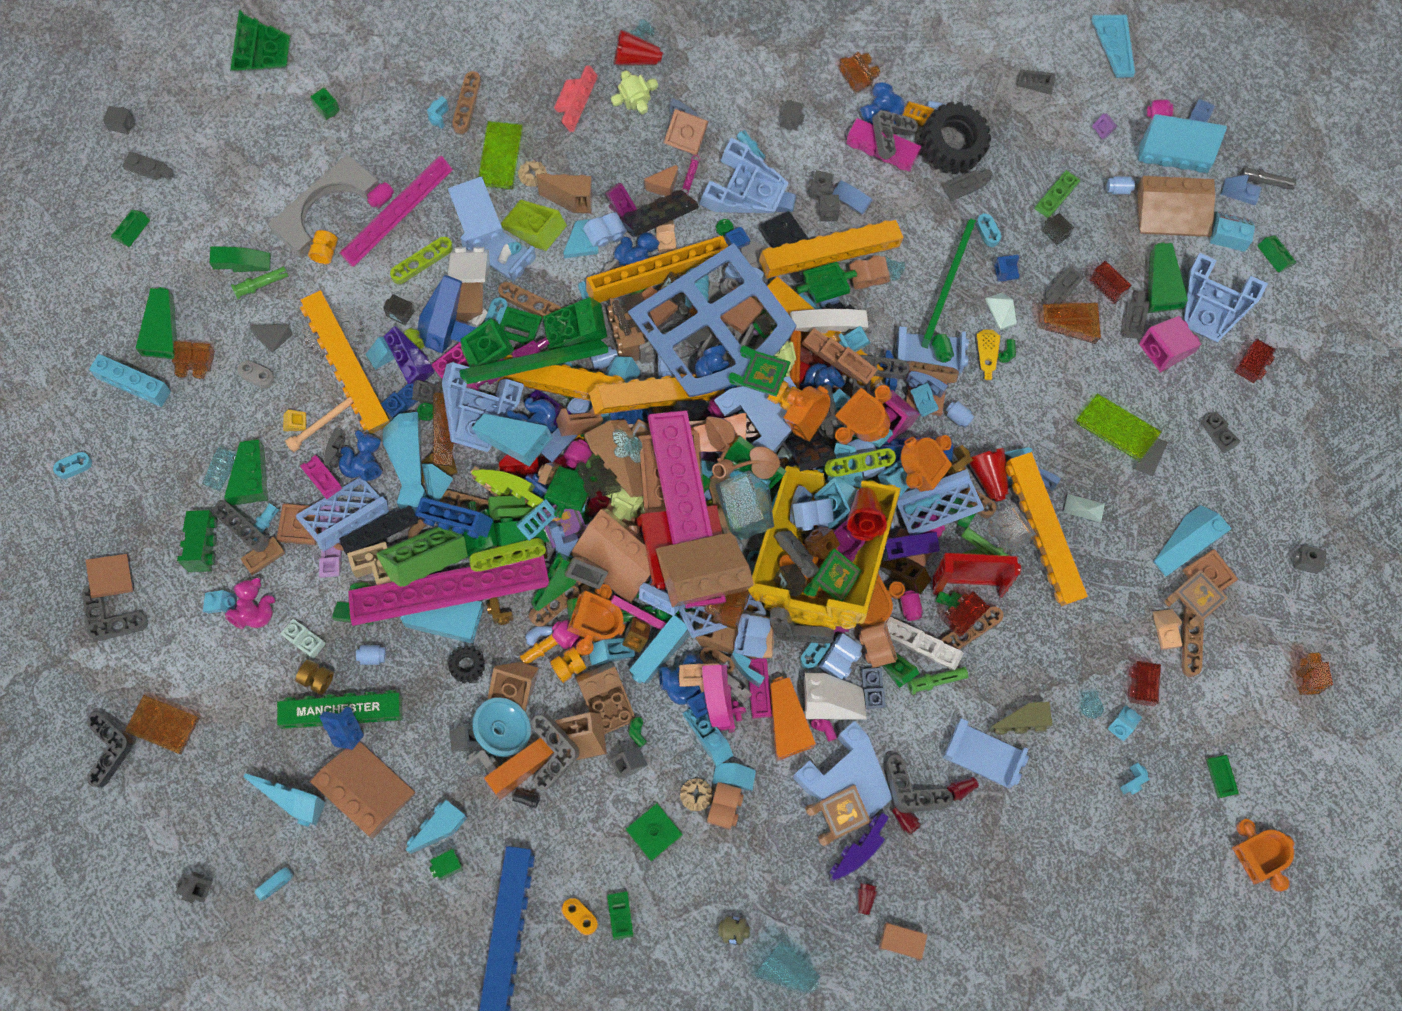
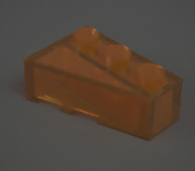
(1071, 320)

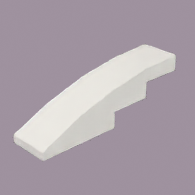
(829, 319)
(924, 644)

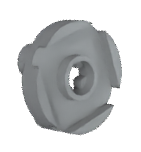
(736, 689)

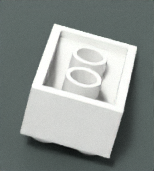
(469, 264)
(832, 698)

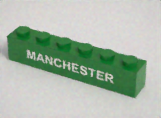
(366, 709)

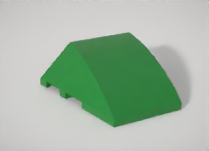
(258, 45)

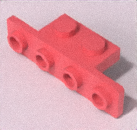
(574, 97)

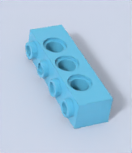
(130, 380)

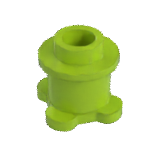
(413, 336)

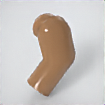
(416, 529)

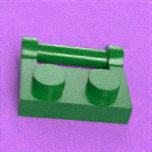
(521, 321)

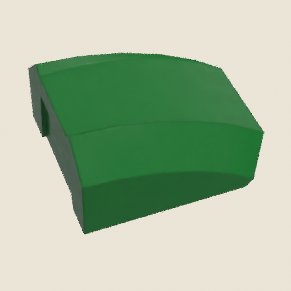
(486, 344)

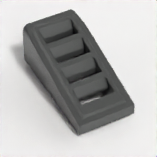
(1037, 75)

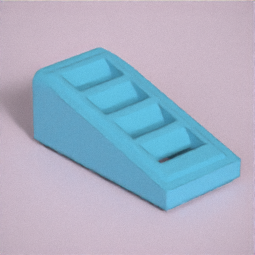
(529, 535)

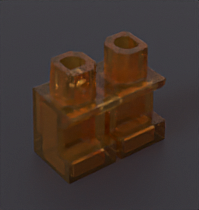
(857, 71)
(192, 357)
(729, 611)
(1315, 675)

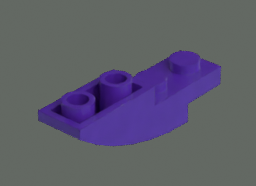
(857, 855)

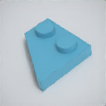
(579, 243)
(853, 479)

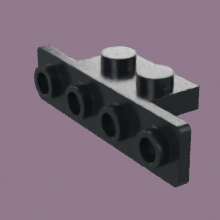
(696, 409)
(378, 530)

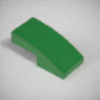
(620, 915)

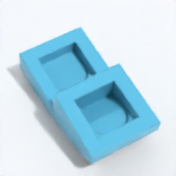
(742, 663)

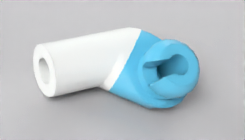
(508, 250)

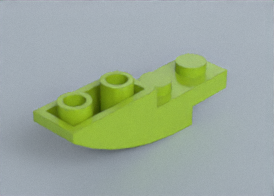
(504, 482)

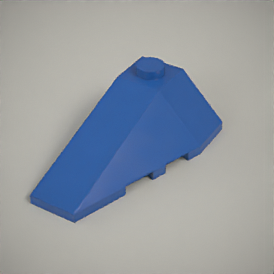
(440, 314)

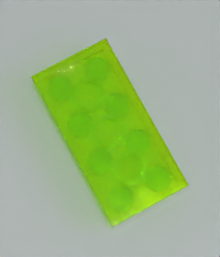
(500, 154)
(1118, 427)

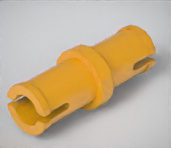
(538, 650)

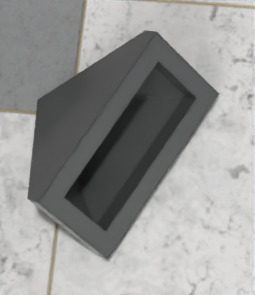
(271, 335)
(586, 572)

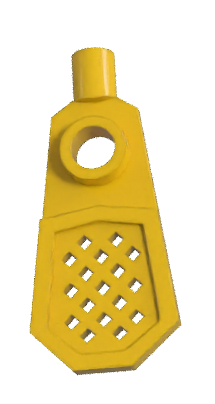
(986, 353)

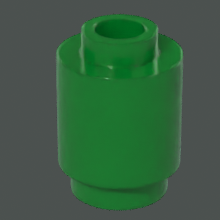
(942, 348)

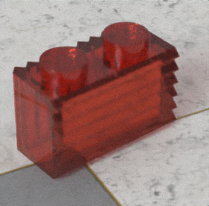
(1110, 282)
(1255, 360)
(966, 613)
(1145, 683)

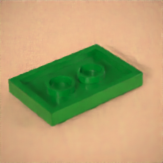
(740, 452)

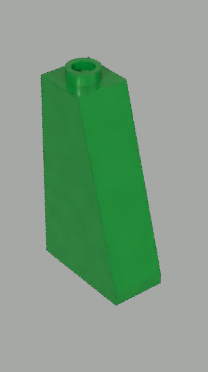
(1165, 281)
(158, 325)

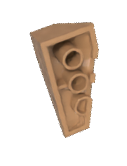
(602, 444)

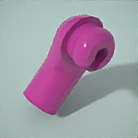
(824, 726)

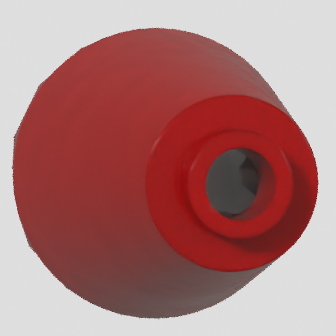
(636, 51)
(991, 473)
(866, 516)

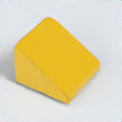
(294, 421)

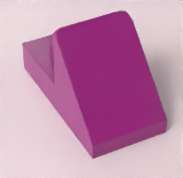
(620, 200)

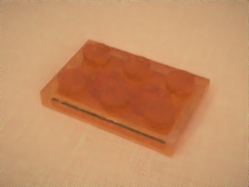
(162, 724)

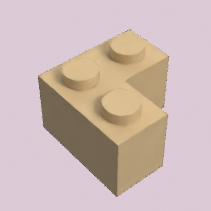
(366, 562)

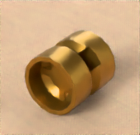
(315, 677)

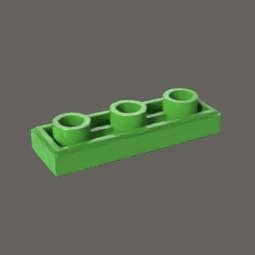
(1053, 200)

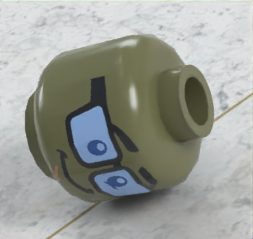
(734, 930)

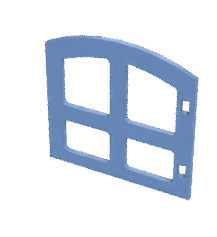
(709, 316)

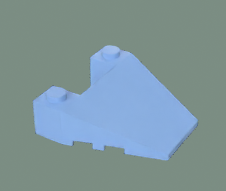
(751, 188)
(1214, 307)
(467, 405)
(762, 413)
(856, 768)

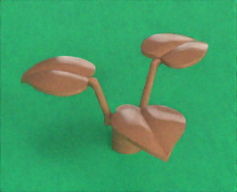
(722, 432)

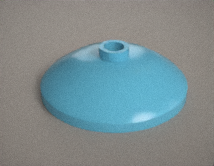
(508, 720)

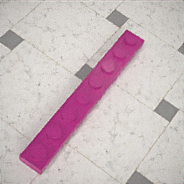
(395, 211)

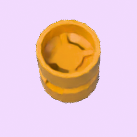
(322, 247)
(782, 396)
(567, 665)

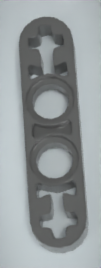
(240, 526)

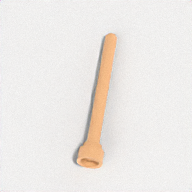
(294, 442)

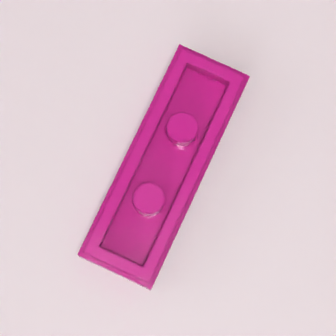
(637, 612)
(760, 696)

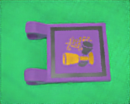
(570, 521)

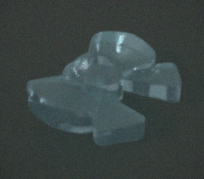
(643, 27)
(897, 268)

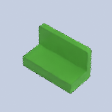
(507, 507)

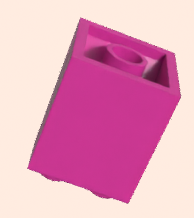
(1169, 343)
(901, 415)

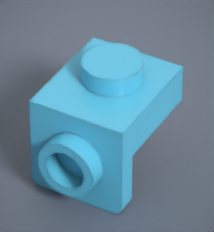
(436, 111)
(855, 339)
(924, 400)
(219, 601)
(1125, 723)
(1135, 785)

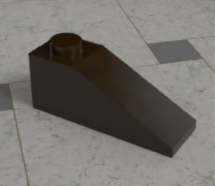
(908, 573)

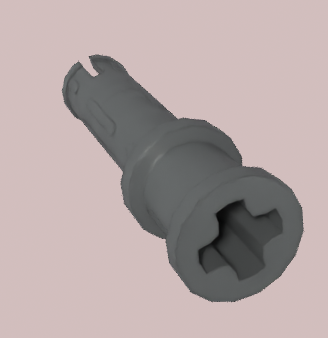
(1259, 176)

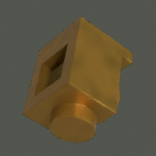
(636, 635)

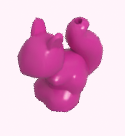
(246, 611)

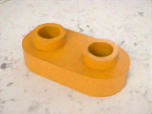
(579, 916)

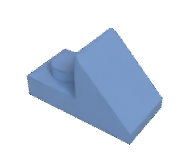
(1241, 190)
(562, 543)

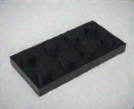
(658, 212)
(784, 230)
(808, 453)

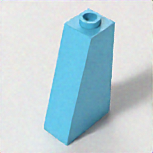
(514, 437)
(453, 622)
(660, 650)

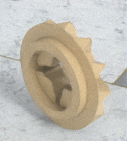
(529, 179)
(689, 801)

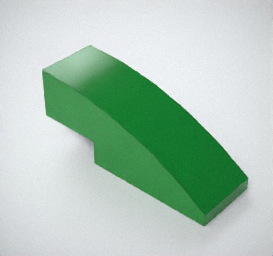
(239, 259)

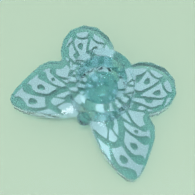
(627, 446)

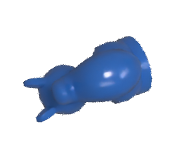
(884, 100)
(627, 255)
(712, 363)
(822, 375)
(544, 413)
(363, 463)
(670, 682)

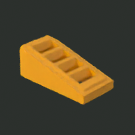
(917, 108)

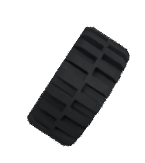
(965, 120)

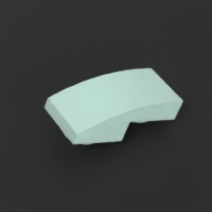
(303, 638)

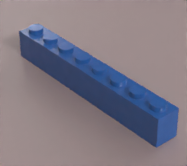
(506, 929)

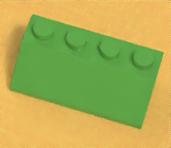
(422, 555)

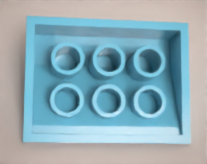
(1181, 143)

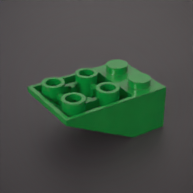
(575, 324)

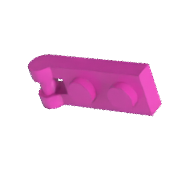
(321, 477)

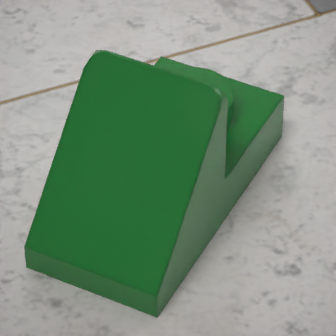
(901, 671)

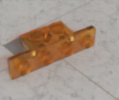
(441, 436)

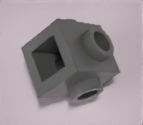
(821, 185)
(193, 887)

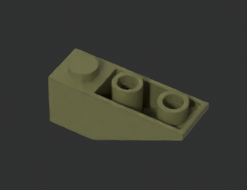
(1030, 717)

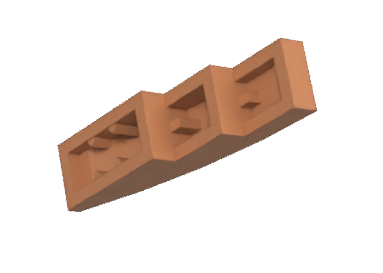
(840, 357)

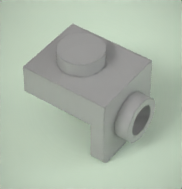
(488, 762)

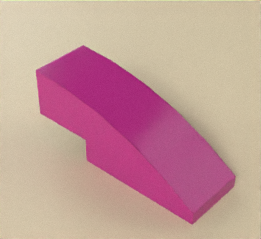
(717, 695)

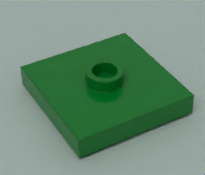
(654, 832)

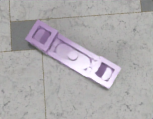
(330, 559)

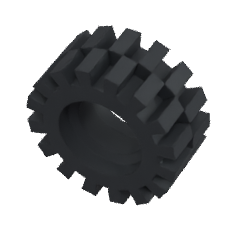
(466, 652)

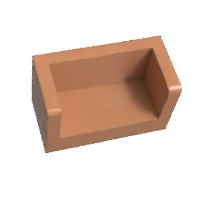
(577, 423)
(903, 941)

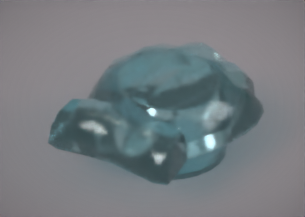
(1091, 705)

